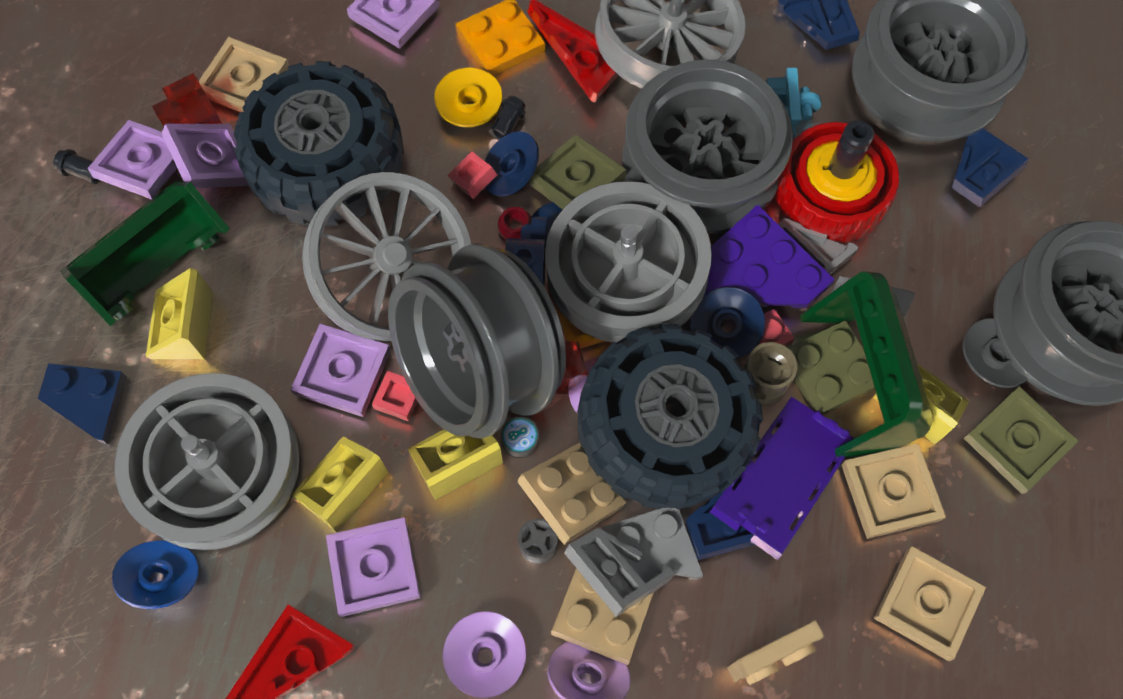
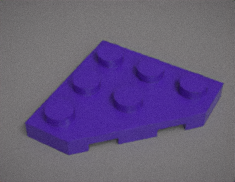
(766, 264)

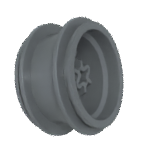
(960, 88)
(708, 98)
(1050, 292)
(477, 339)

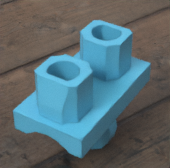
(795, 103)

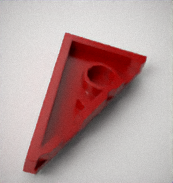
(575, 48)
(289, 657)

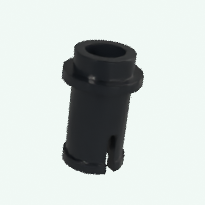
(511, 112)
(69, 163)

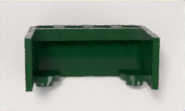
(143, 248)
(889, 359)

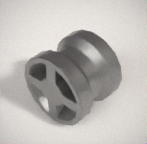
(535, 534)

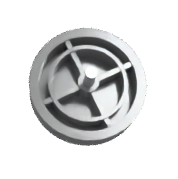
(627, 260)
(207, 461)

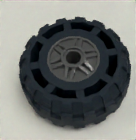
(313, 135)
(660, 455)

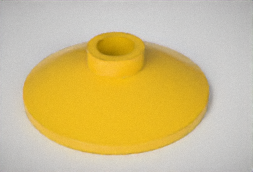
(468, 86)

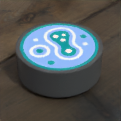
(520, 437)

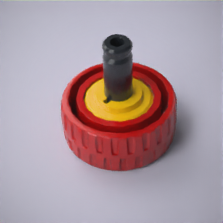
(838, 180)

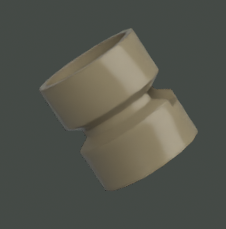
(773, 371)

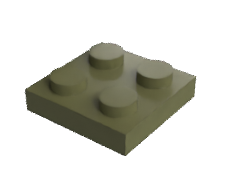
(573, 171)
(831, 368)
(1021, 440)

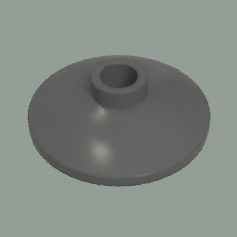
(979, 346)

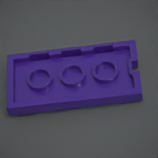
(783, 477)

